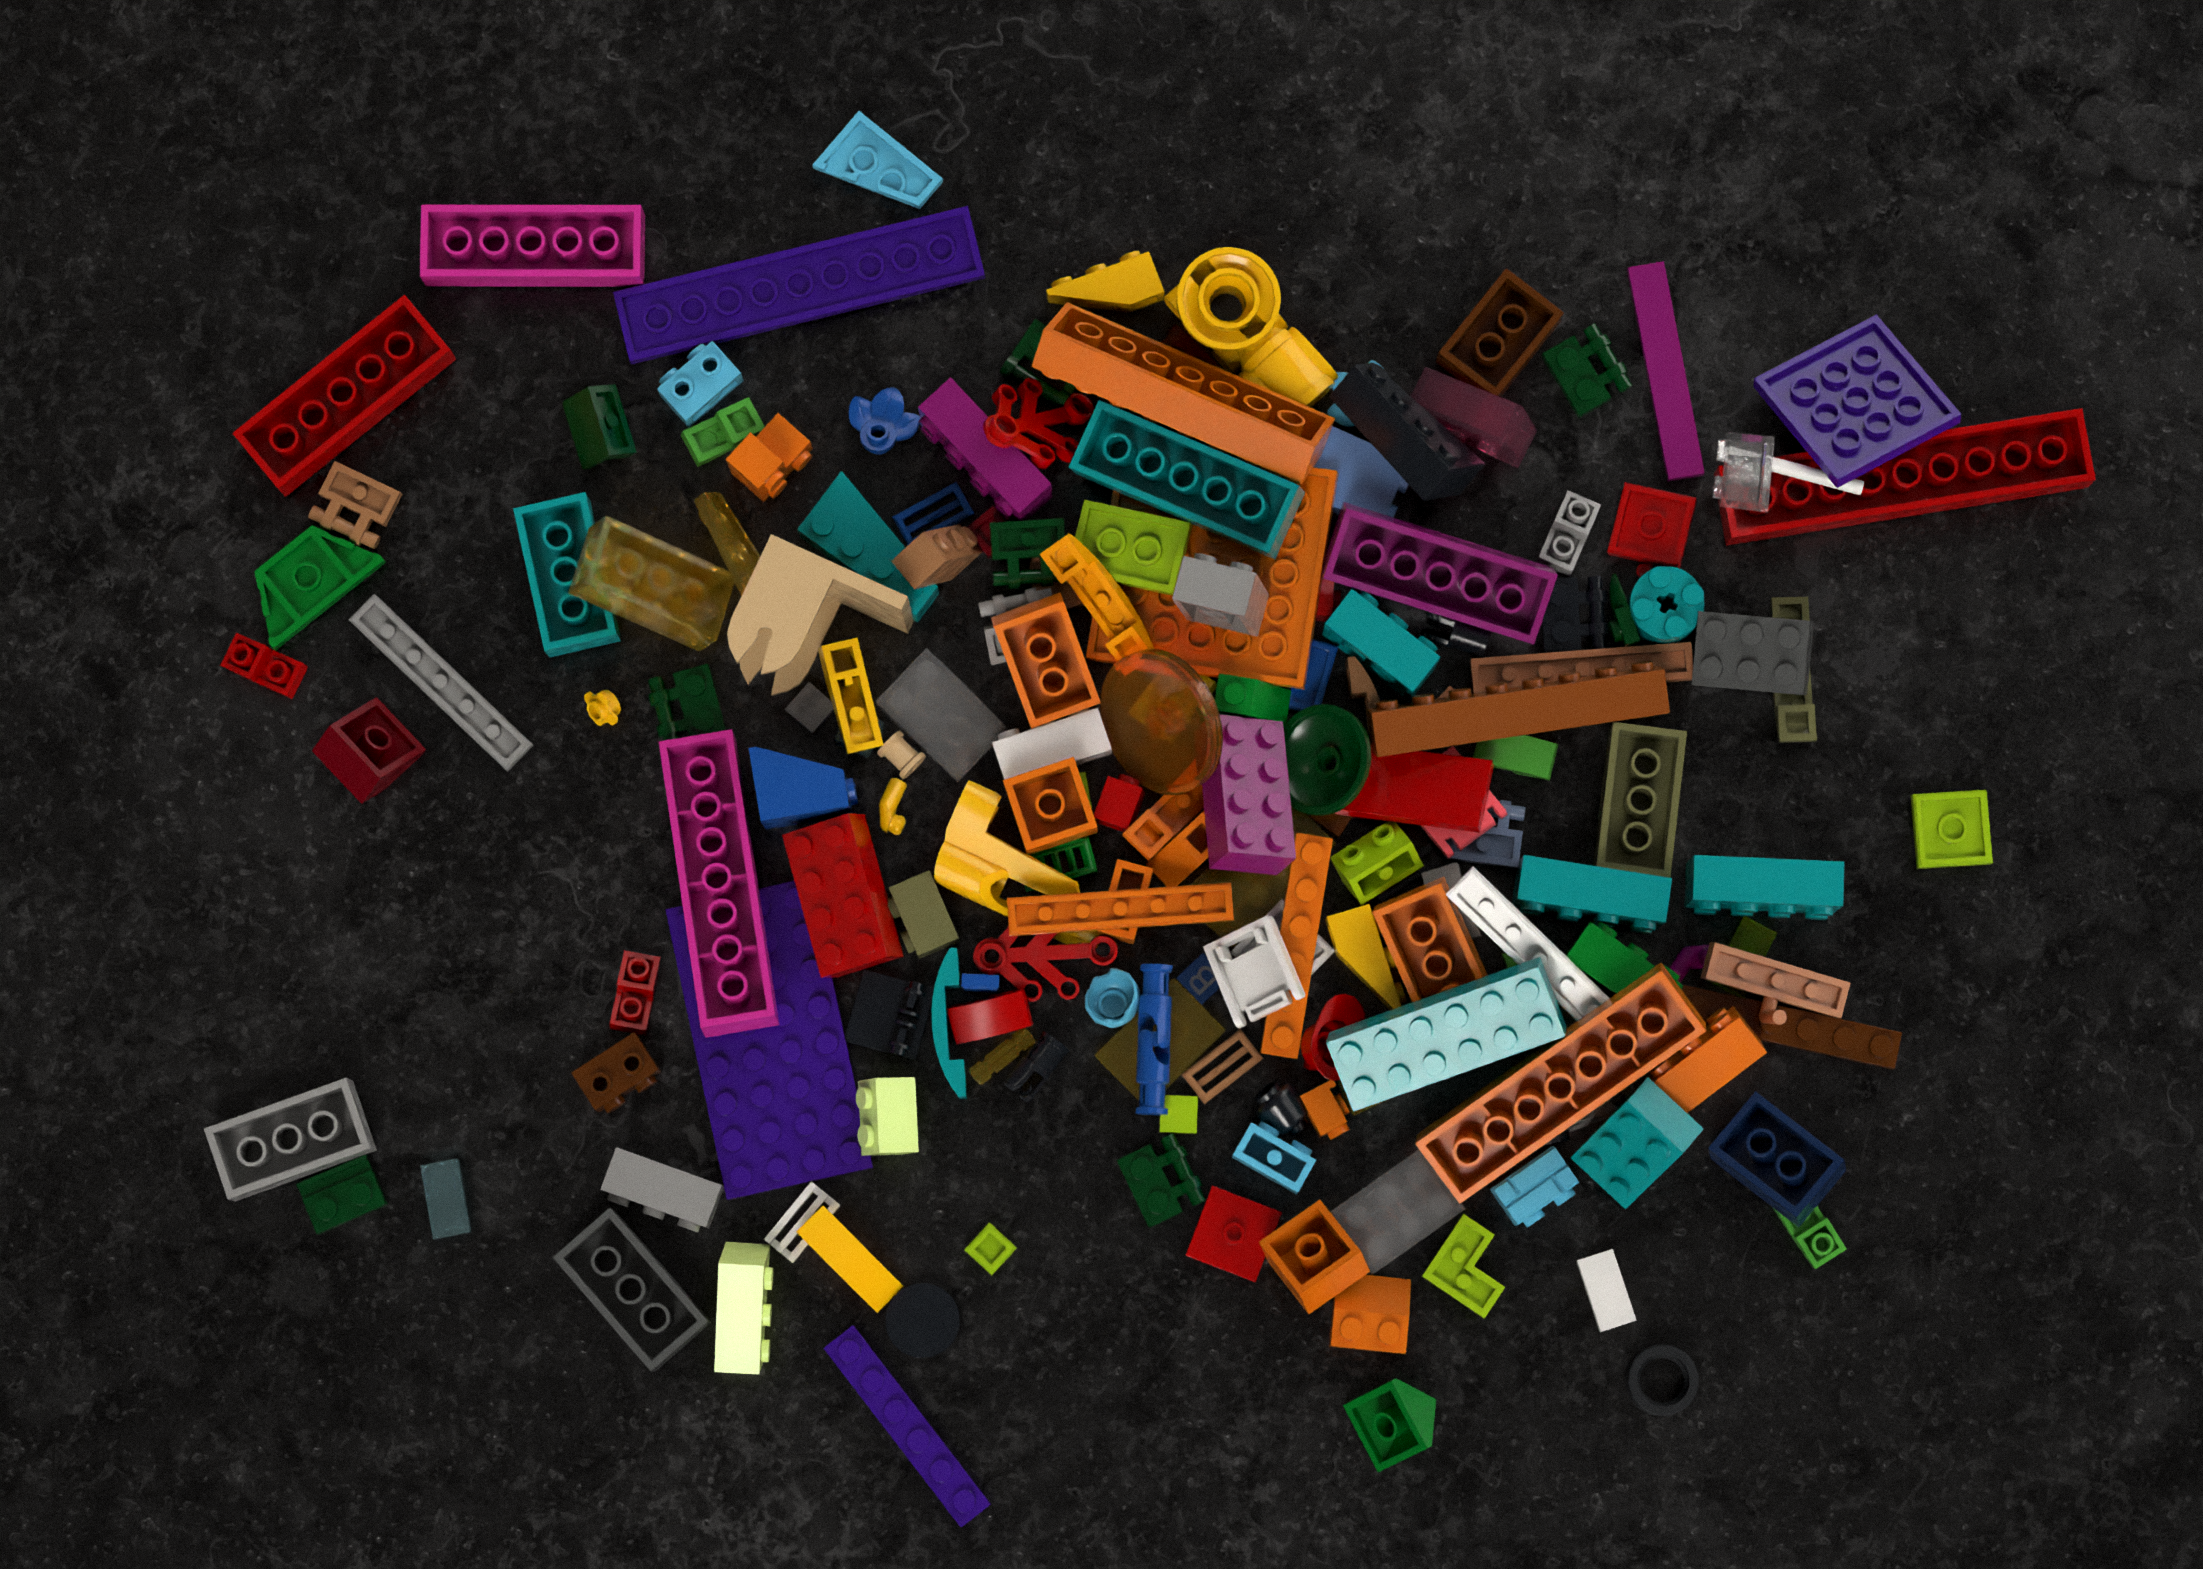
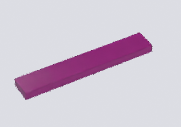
(1665, 371)

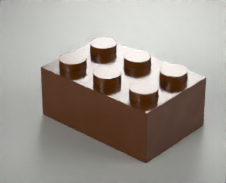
(1500, 335)

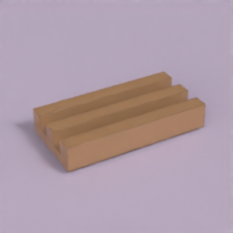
(1197, 1085)

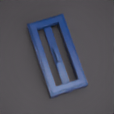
(928, 502)

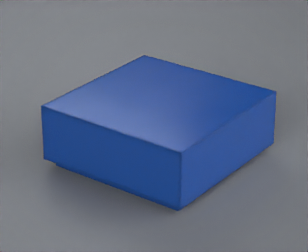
(980, 983)

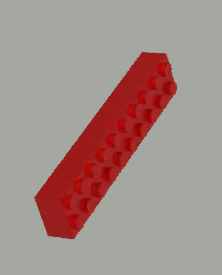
(1941, 474)

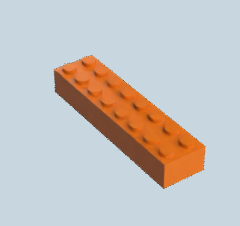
(1182, 393)
(1560, 1083)

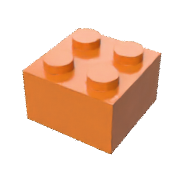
(1050, 806)
(1314, 1256)

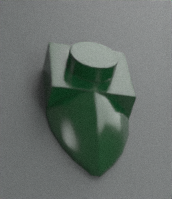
(1622, 626)

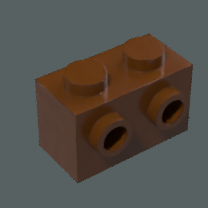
(617, 1073)

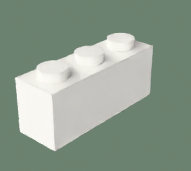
(1076, 736)

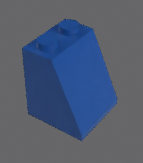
(798, 789)

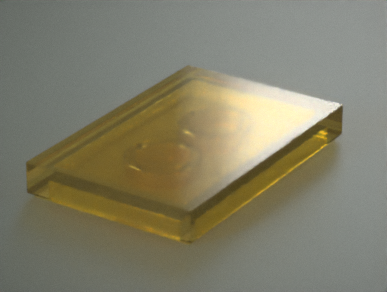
(1191, 1035)

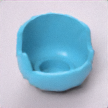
(1112, 998)

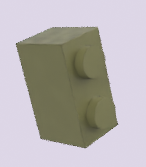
(923, 915)

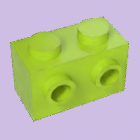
(1376, 861)

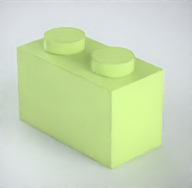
(887, 1116)

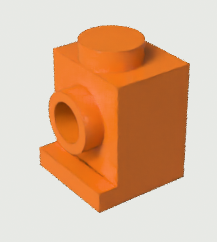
(1326, 1111)

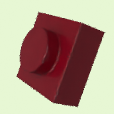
(980, 528)

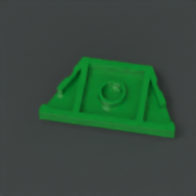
(308, 580)

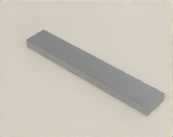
(441, 682)

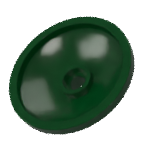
(1312, 743)

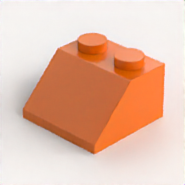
(1372, 1315)

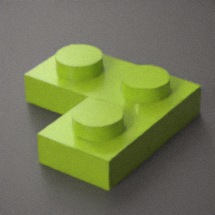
(1455, 1269)

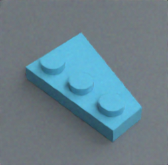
(879, 163)

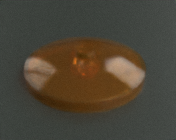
(1161, 721)

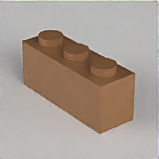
(937, 555)

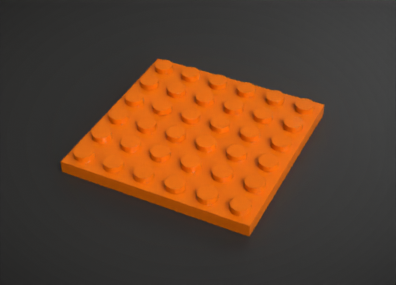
(1293, 583)

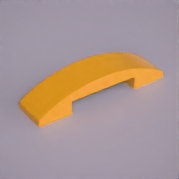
(1100, 595)

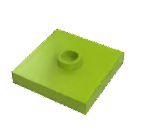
(1951, 829)

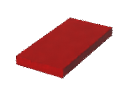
(1425, 790)

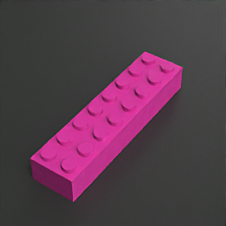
(718, 883)

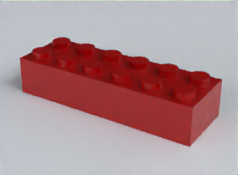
(344, 395)

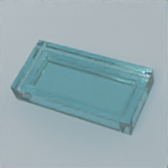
(445, 1199)

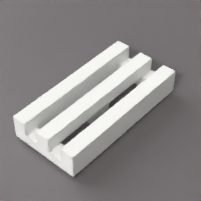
(782, 1246)

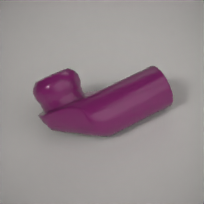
(1689, 958)

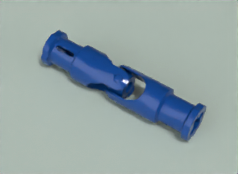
(1152, 1066)

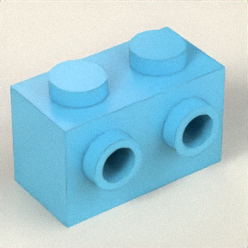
(699, 383)
(1273, 1157)

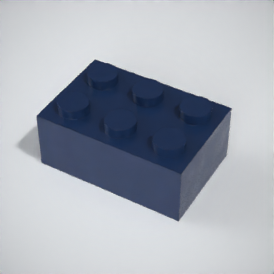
(1777, 1159)

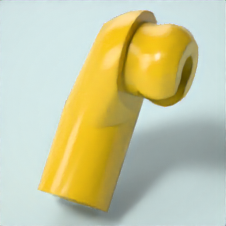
(888, 805)

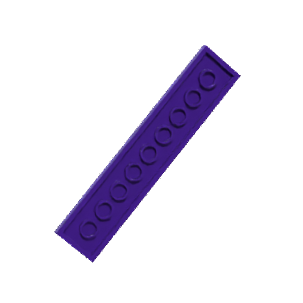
(799, 285)

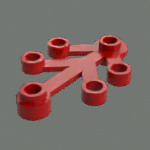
(1006, 431)
(1037, 955)

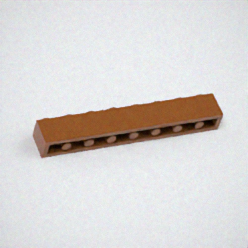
(1517, 710)

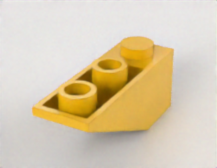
(1118, 287)
(1360, 949)

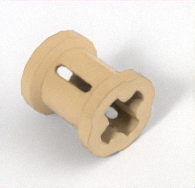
(901, 754)

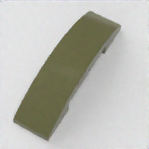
(1793, 712)

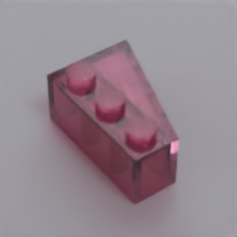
(1476, 416)

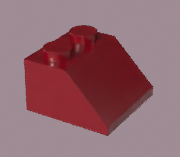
(368, 749)

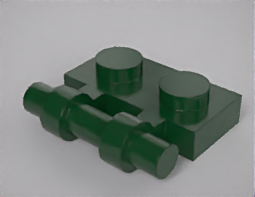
(1577, 376)
(1023, 541)
(697, 699)
(1150, 1186)

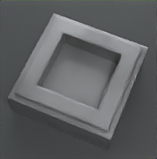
(810, 708)

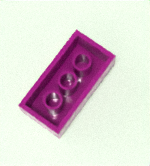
(997, 471)
(1250, 799)

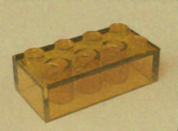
(652, 583)

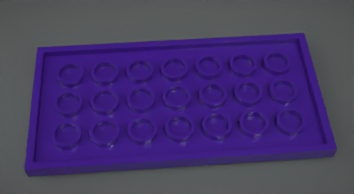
(785, 1091)

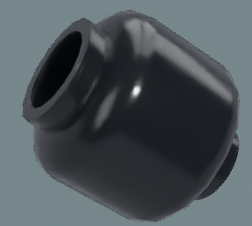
(1281, 1107)

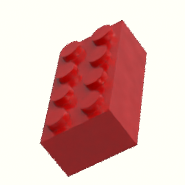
(842, 895)

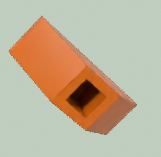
(1181, 854)

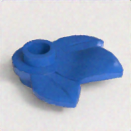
(882, 415)

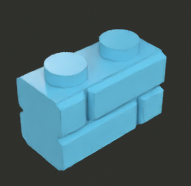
(1534, 1187)

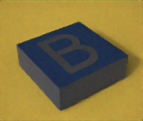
(1199, 979)

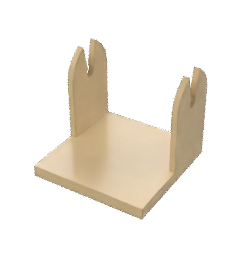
(793, 607)

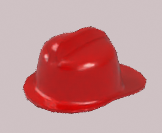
(1337, 1013)

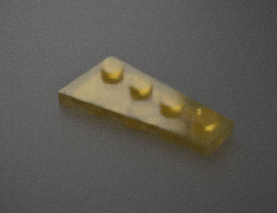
(729, 537)

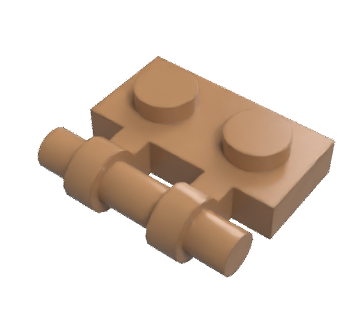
(359, 494)

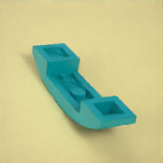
(947, 978)

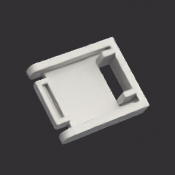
(1257, 979)

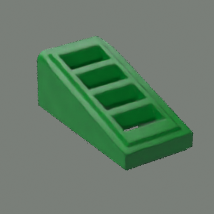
(1087, 855)

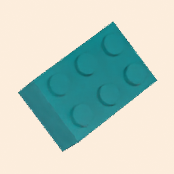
(1381, 644)
(1637, 1143)

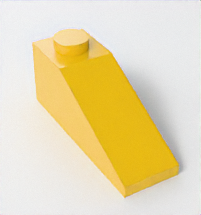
(850, 695)

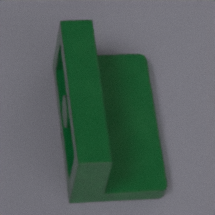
(598, 425)

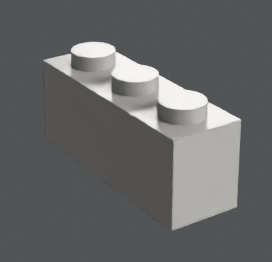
(661, 1190)

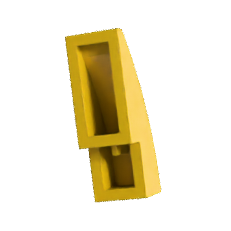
(849, 1259)

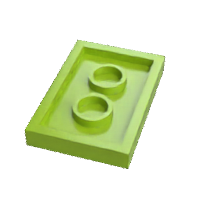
(1135, 545)

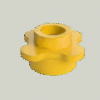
(603, 707)

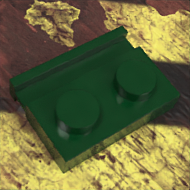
(341, 1194)

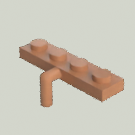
(1775, 983)

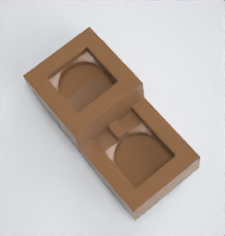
(1360, 684)

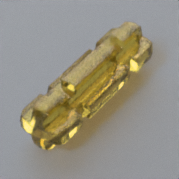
(1002, 1055)

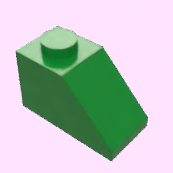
(1251, 698)

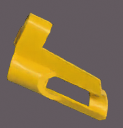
(980, 863)

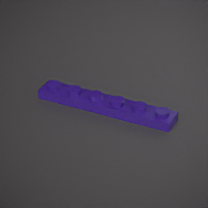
(907, 1426)

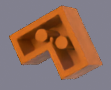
(770, 457)

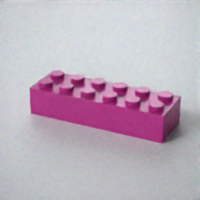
(532, 245)

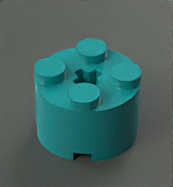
(1685, 601)

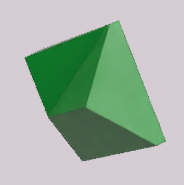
(1393, 1422)

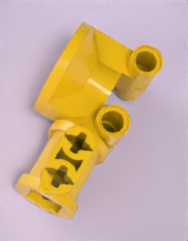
(1257, 339)

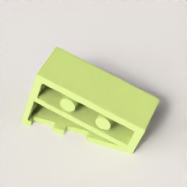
(743, 1308)

